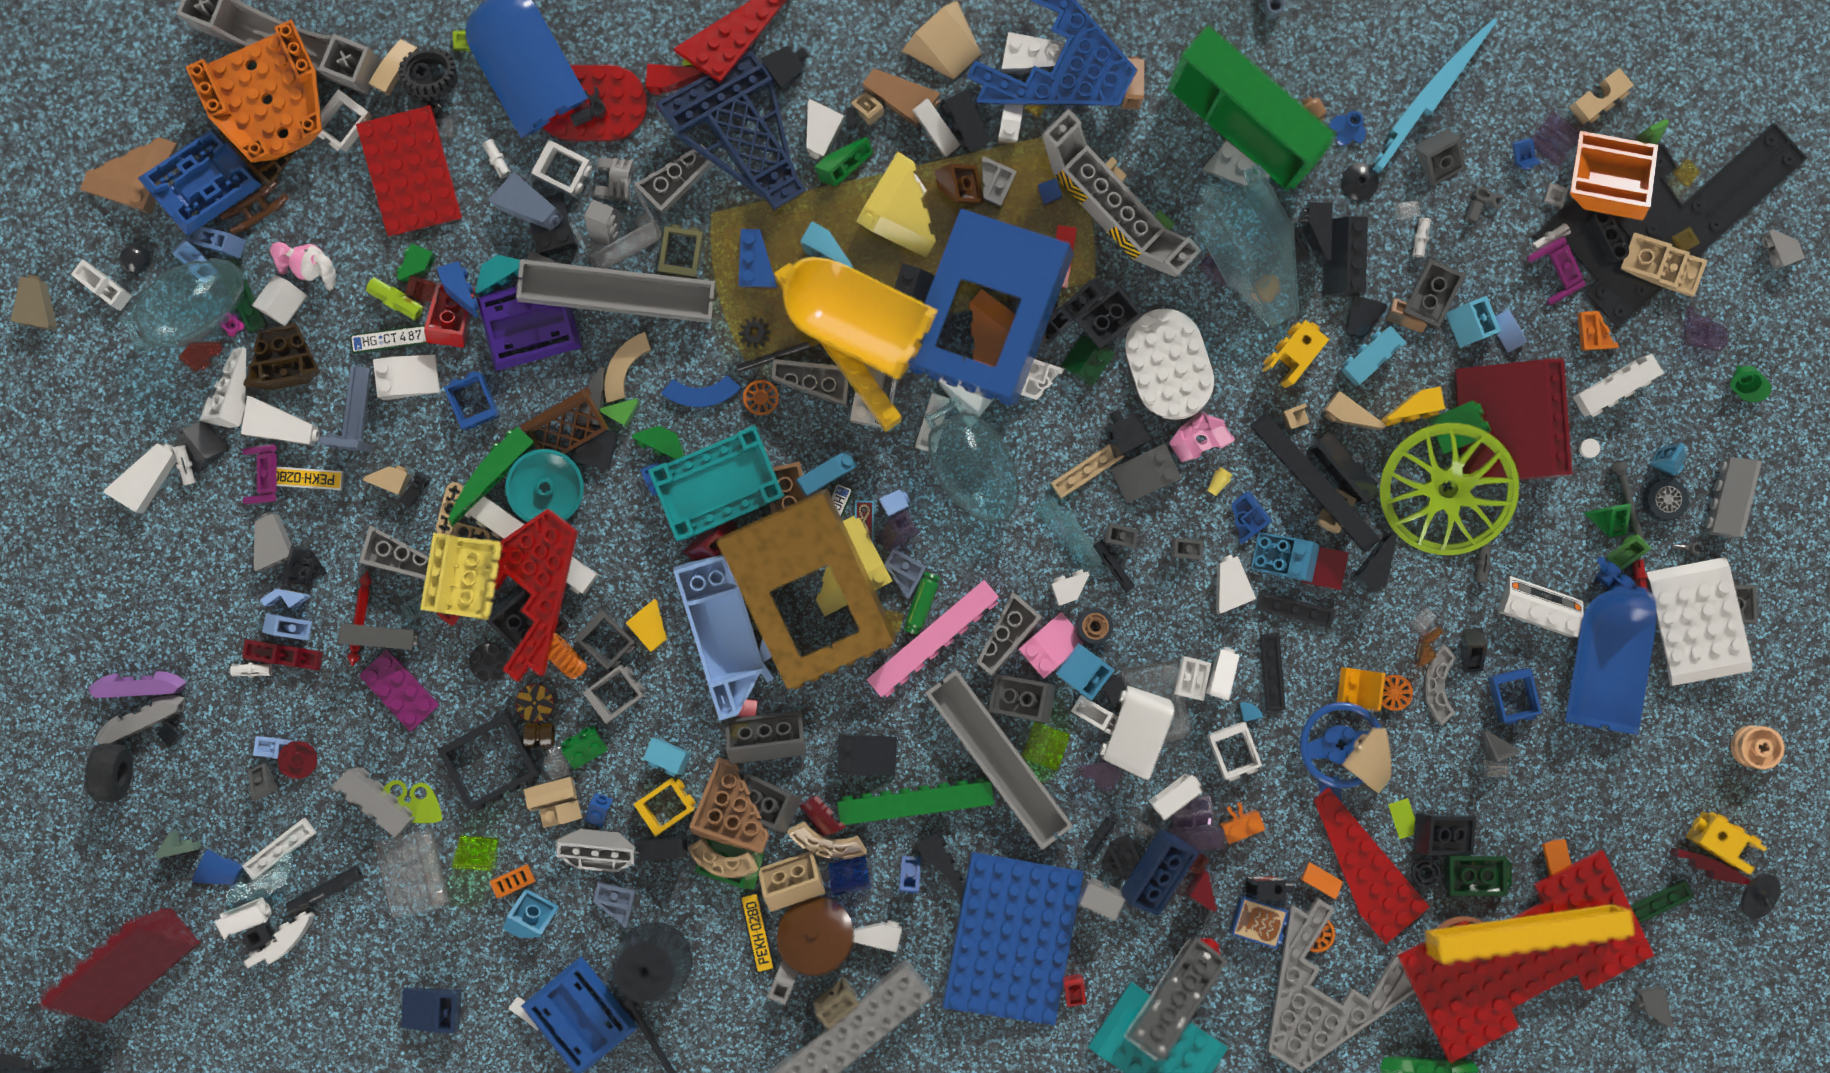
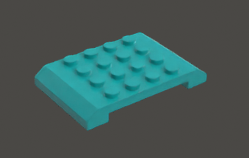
(716, 484)
(1192, 1052)

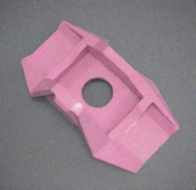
(1185, 442)

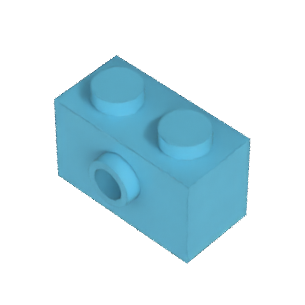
(666, 756)

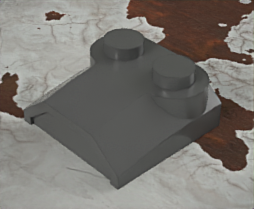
(1747, 603)

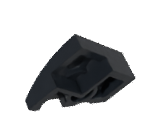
(1363, 316)

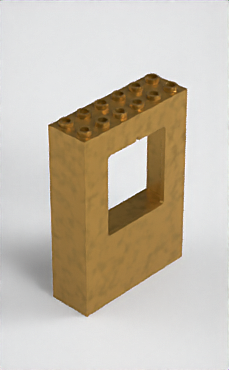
(787, 548)

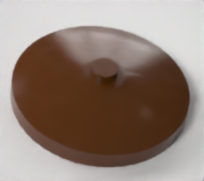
(815, 936)

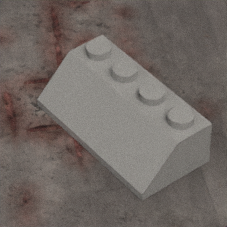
(1732, 497)

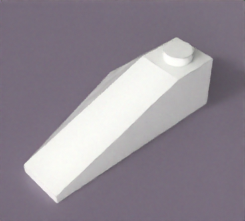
(228, 401)

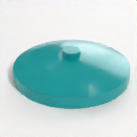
(543, 482)

